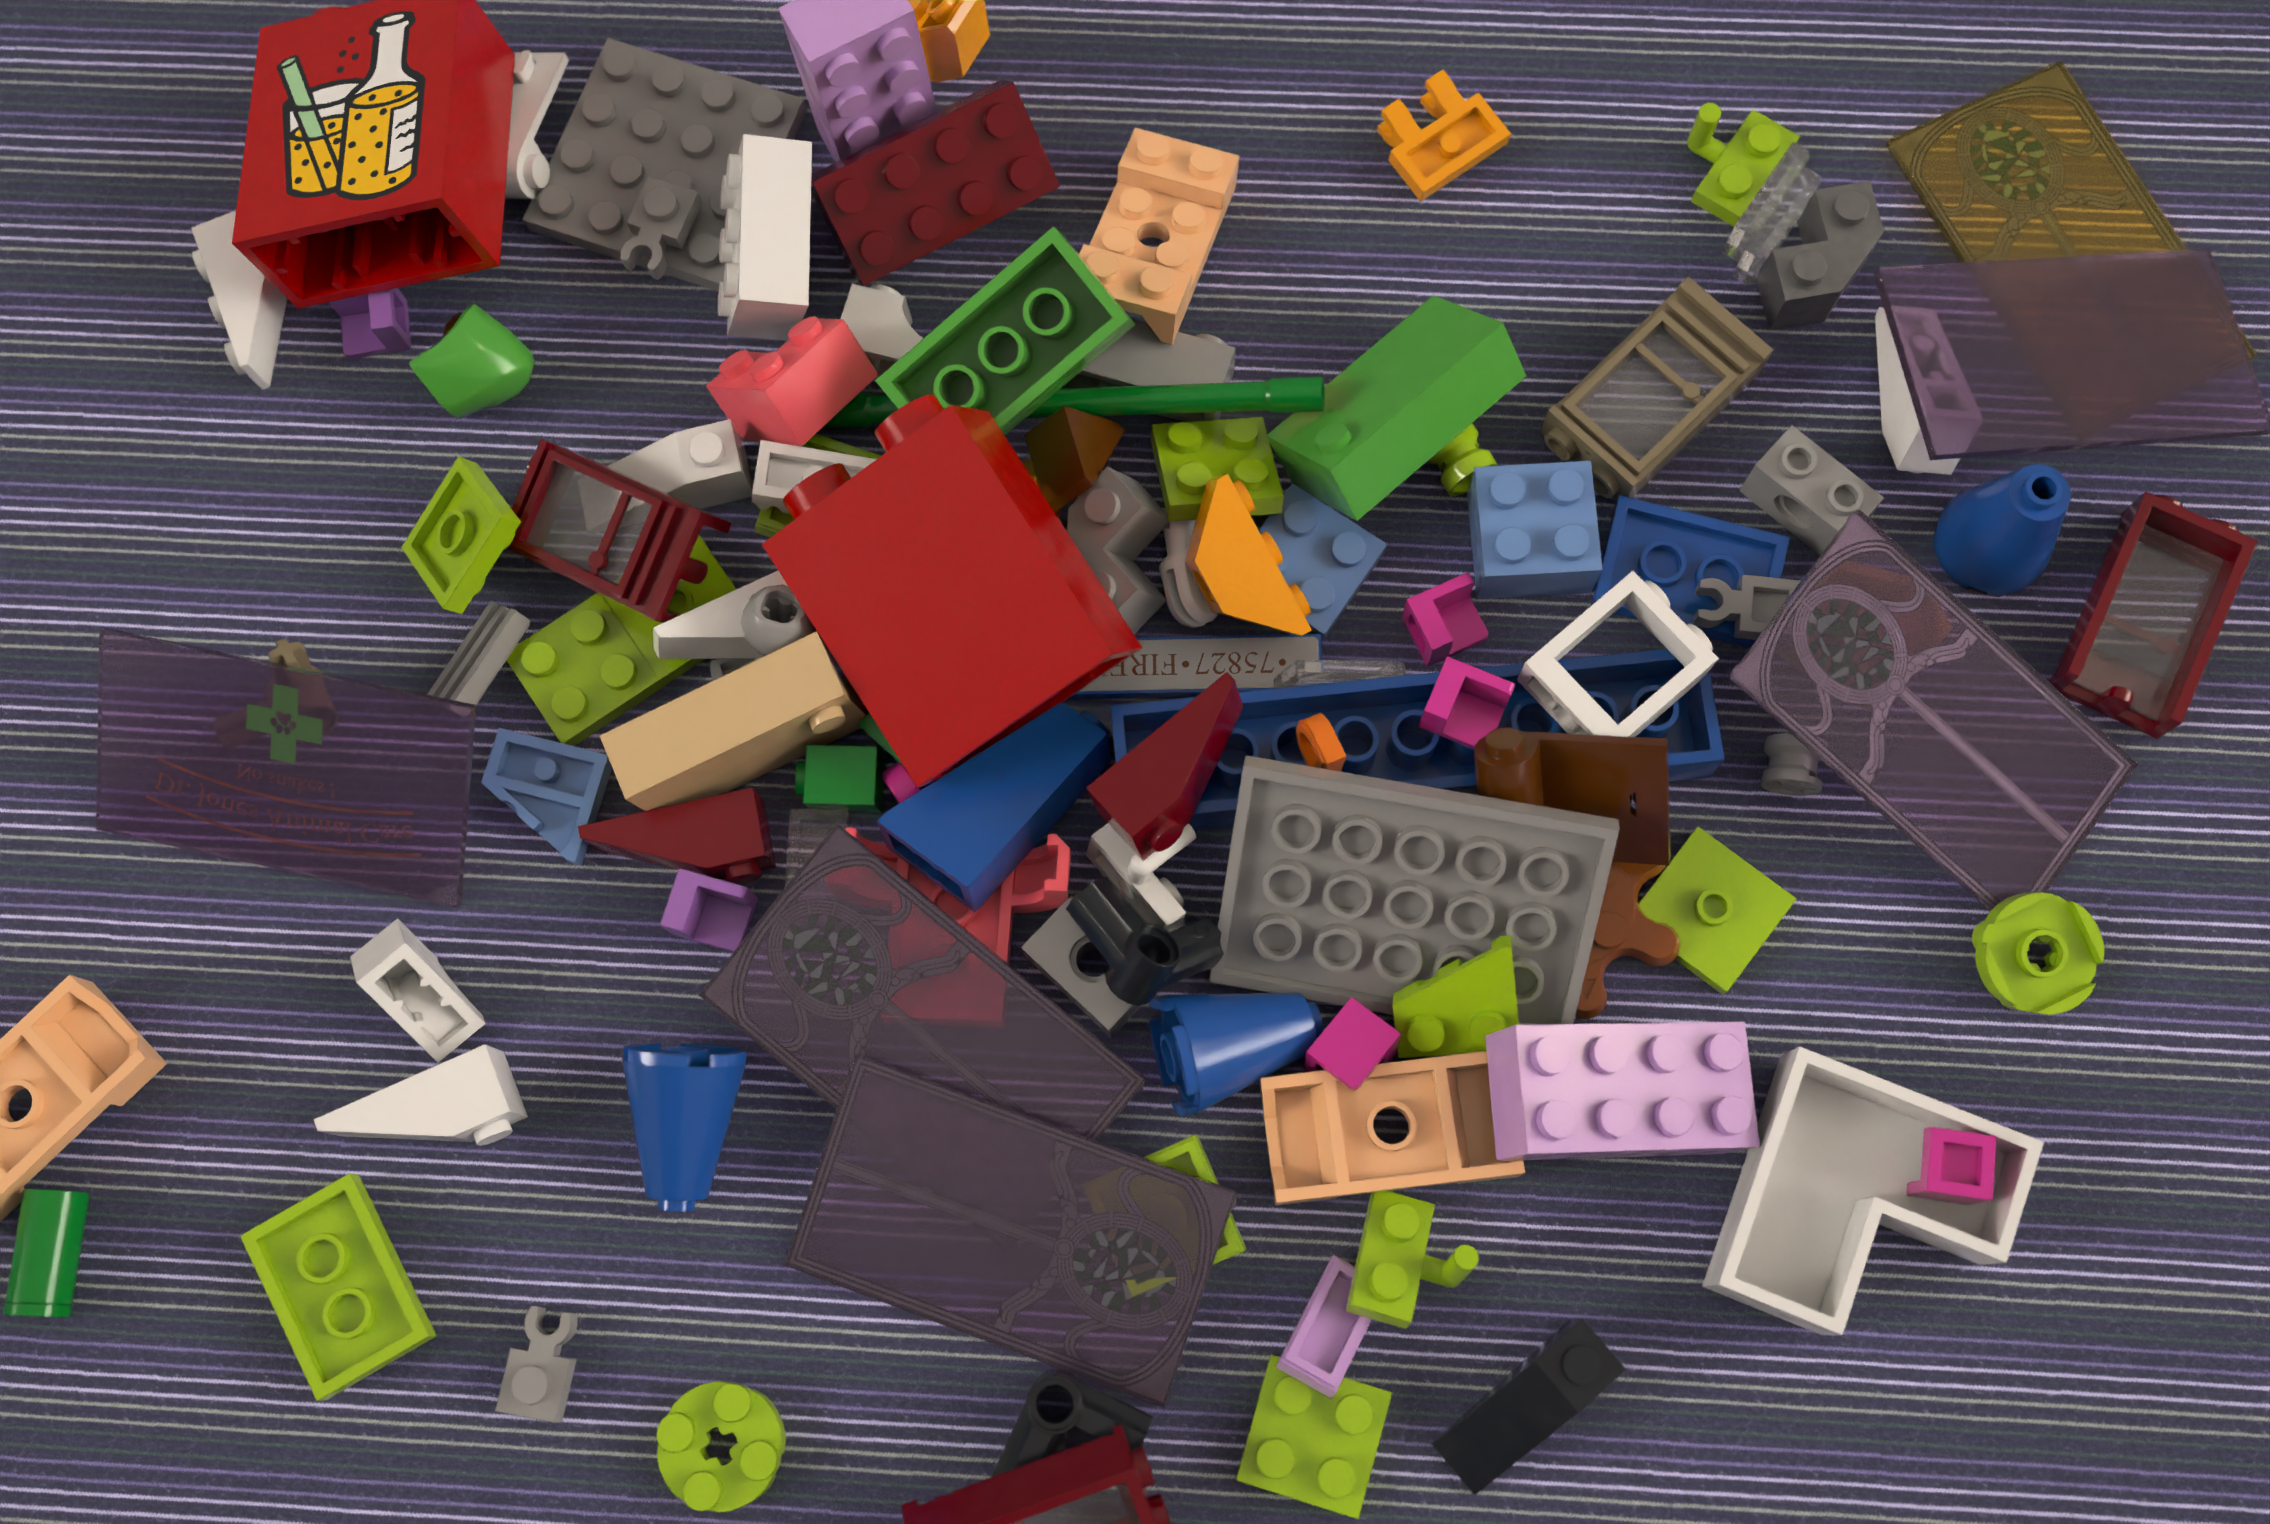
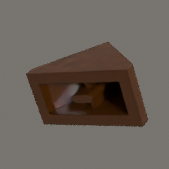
(1070, 452)

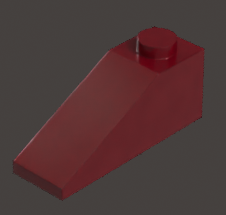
(1162, 779)
(709, 836)

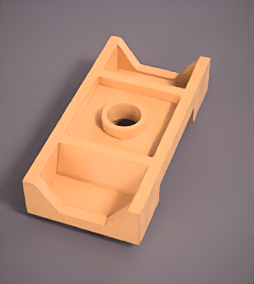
(1169, 194)
(75, 1062)
(1326, 1140)

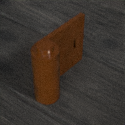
(1585, 777)

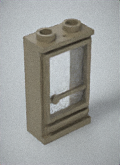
(1655, 391)

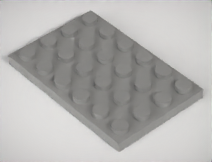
(1382, 882)

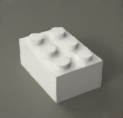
(766, 237)

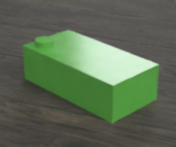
(1014, 337)
(1398, 406)

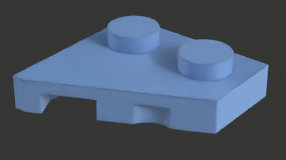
(549, 786)

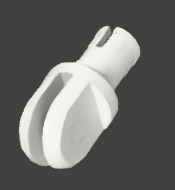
(1180, 587)

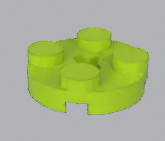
(2070, 965)
(686, 1433)

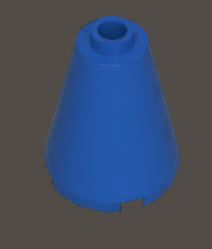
(2003, 530)
(1227, 1042)
(681, 1115)

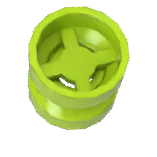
(1460, 459)

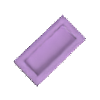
(1325, 1333)

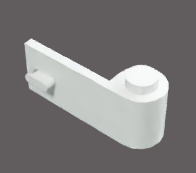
(533, 88)

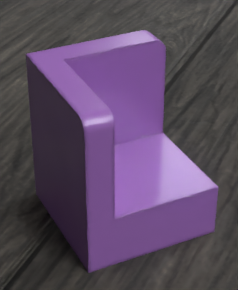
(374, 323)
(708, 910)

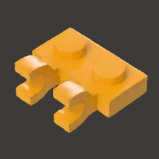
(1447, 147)

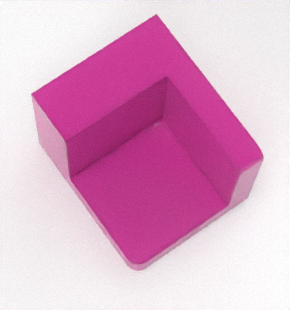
(1444, 620)
(1465, 703)
(1353, 1045)
(1955, 1167)

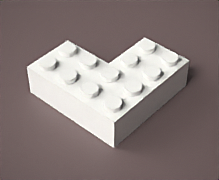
(1834, 1169)

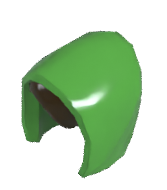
(474, 364)

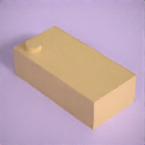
(735, 727)

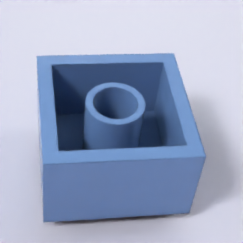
(1534, 530)

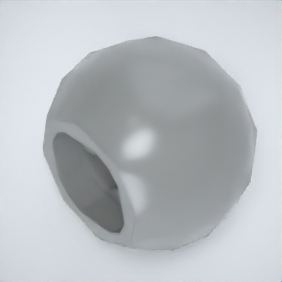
(774, 619)

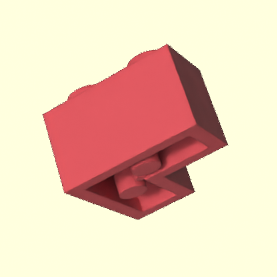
(798, 387)

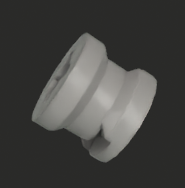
(1790, 767)

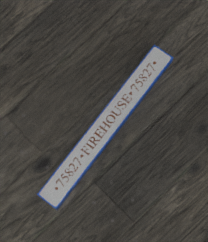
(1191, 664)

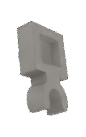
(659, 219)
(1749, 606)
(539, 1378)

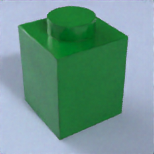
(842, 778)

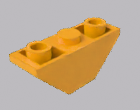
(951, 35)
(1239, 565)

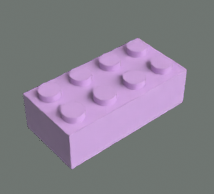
(859, 68)
(1621, 1090)

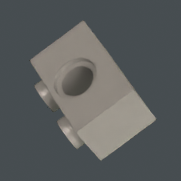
(1807, 490)
(1057, 952)

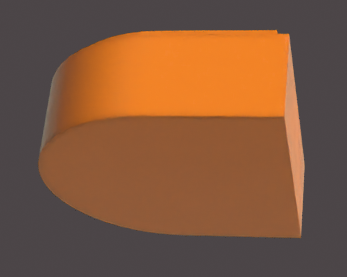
(1319, 743)

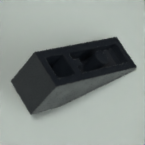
(1529, 1404)

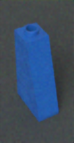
(998, 805)

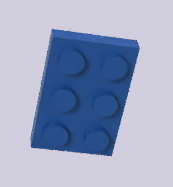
(1680, 550)

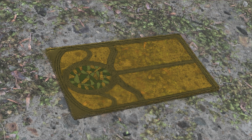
(2032, 178)

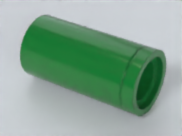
(46, 1253)

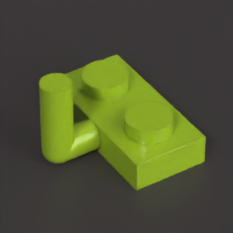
(1739, 166)
(1395, 1260)

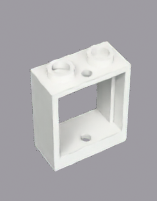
(1573, 705)

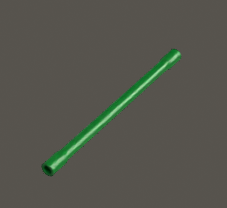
(1273, 395)

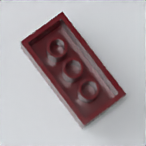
(933, 181)

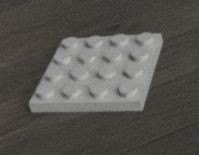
(658, 121)

